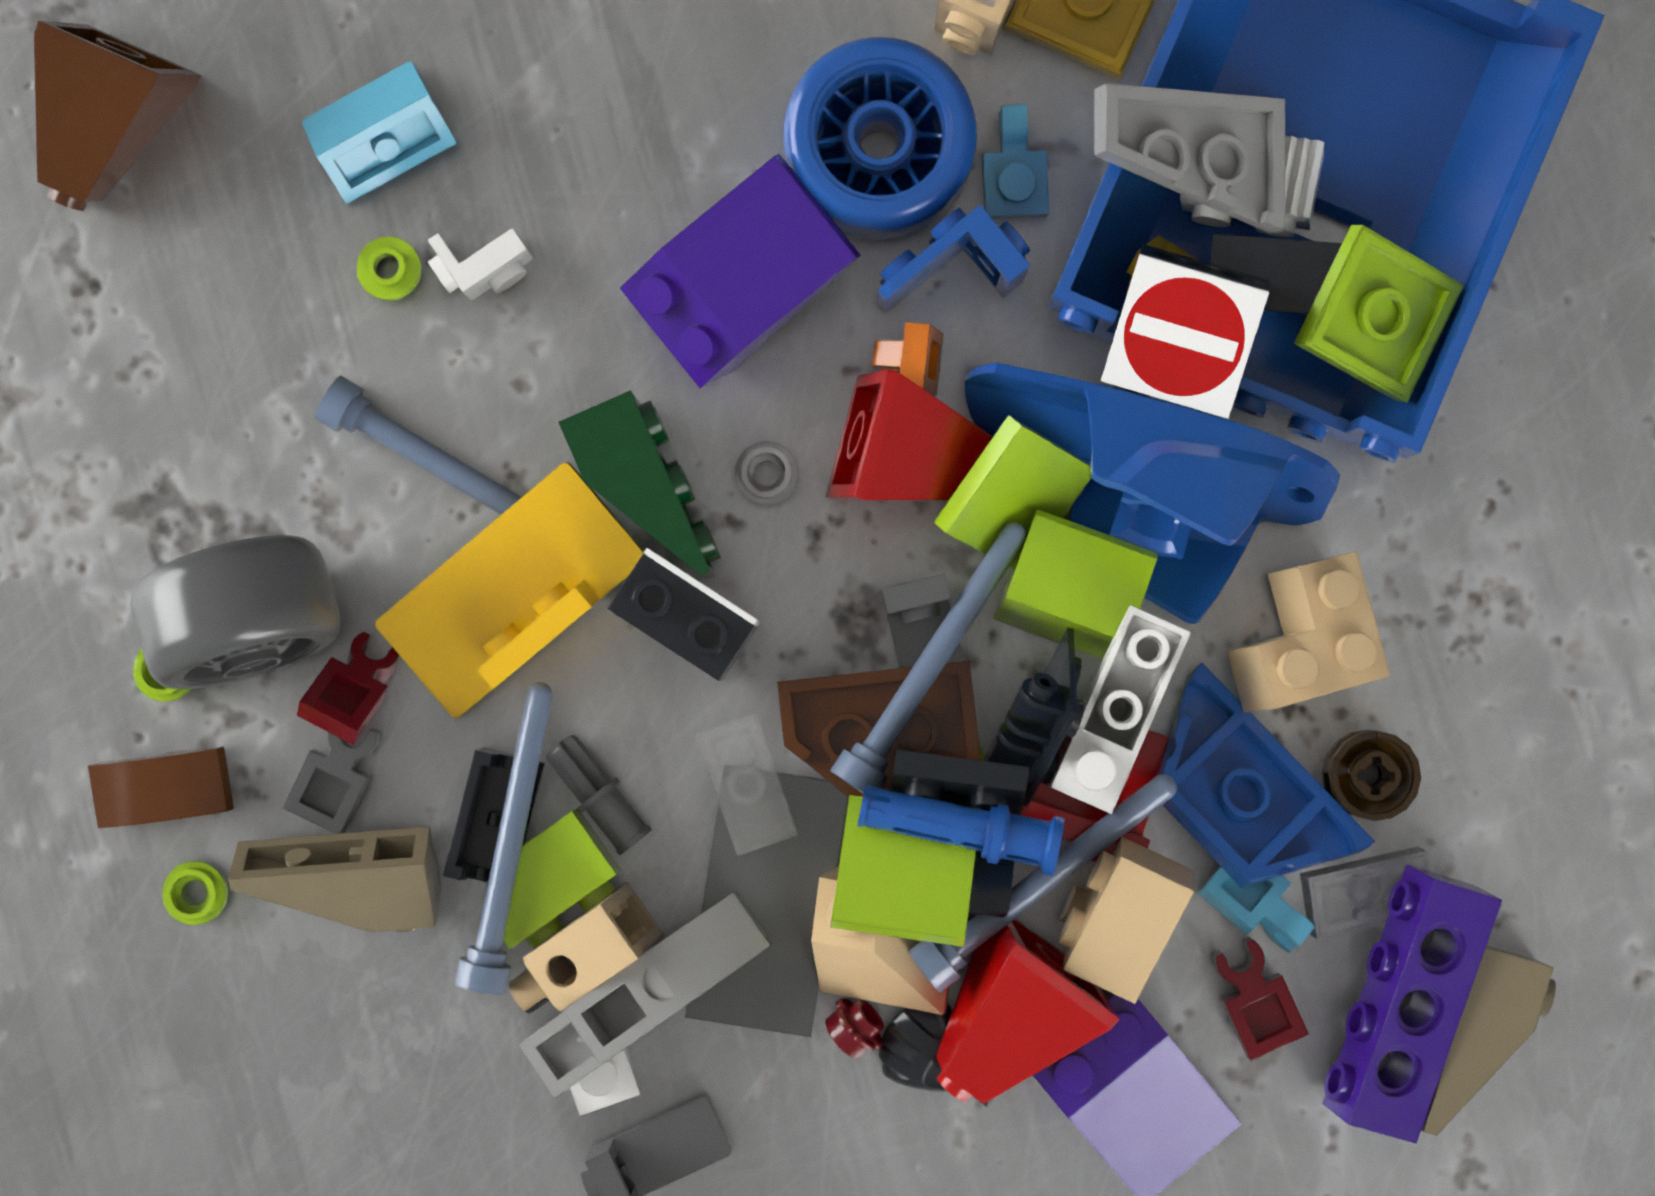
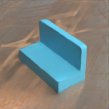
(378, 132)

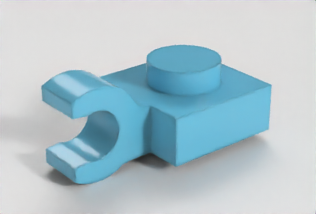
(1014, 177)
(1256, 905)

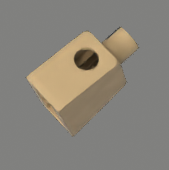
(586, 952)

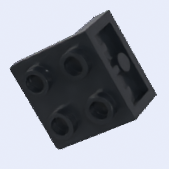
(973, 786)

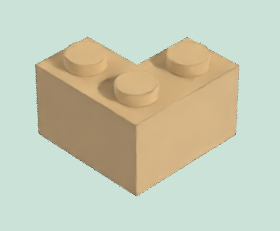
(1326, 638)
(1124, 918)

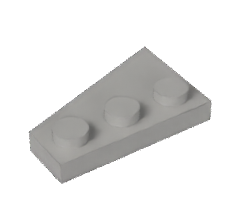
(1199, 145)

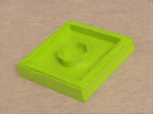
(1379, 313)
(1008, 484)
(901, 884)

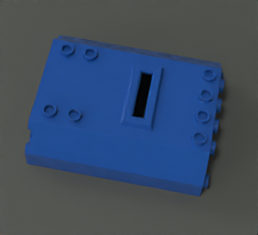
(1427, 139)

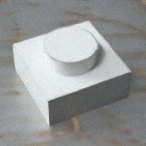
(607, 1085)

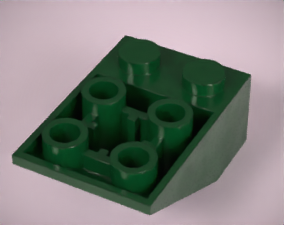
(623, 463)

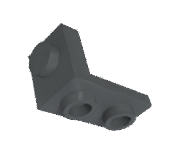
(657, 1152)

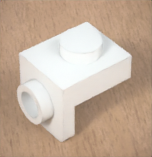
(493, 266)

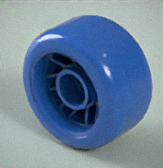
(888, 89)

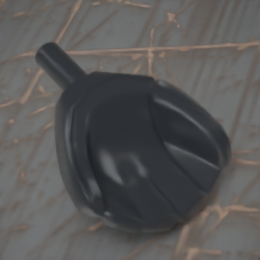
(912, 1047)

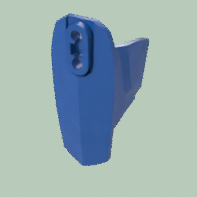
(1162, 475)

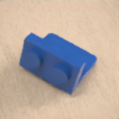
(993, 250)

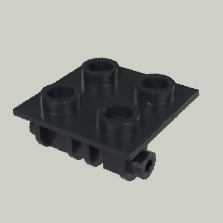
(1041, 718)

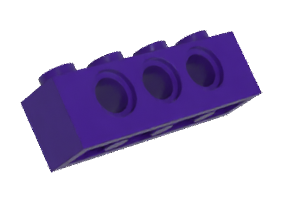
(1421, 1034)

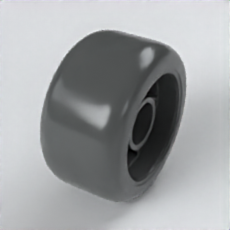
(235, 611)

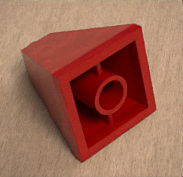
(902, 443)
(1016, 1015)

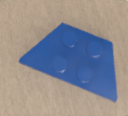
(1247, 792)

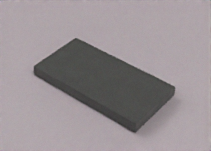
(780, 890)

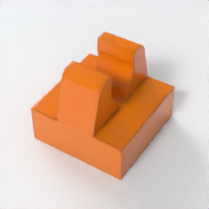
(914, 357)

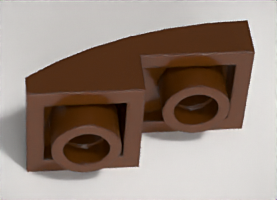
(160, 787)

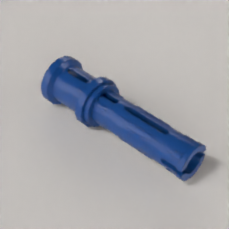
(992, 832)

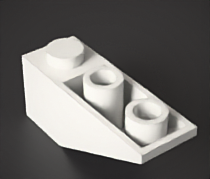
(1119, 709)

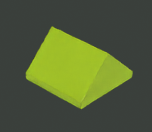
(1074, 581)

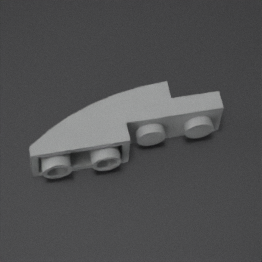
(644, 994)

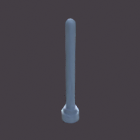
(348, 409)
(867, 760)
(943, 961)
(485, 965)

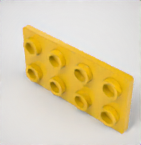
(510, 590)

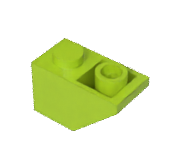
(554, 873)

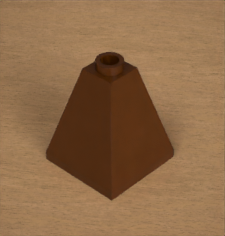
(97, 108)

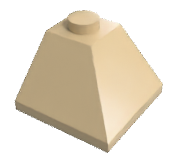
(867, 963)

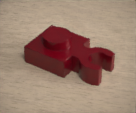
(348, 694)
(1261, 1008)

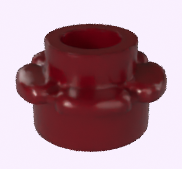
(855, 1027)

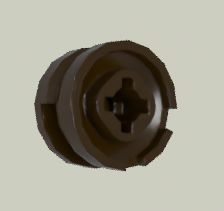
(1372, 774)

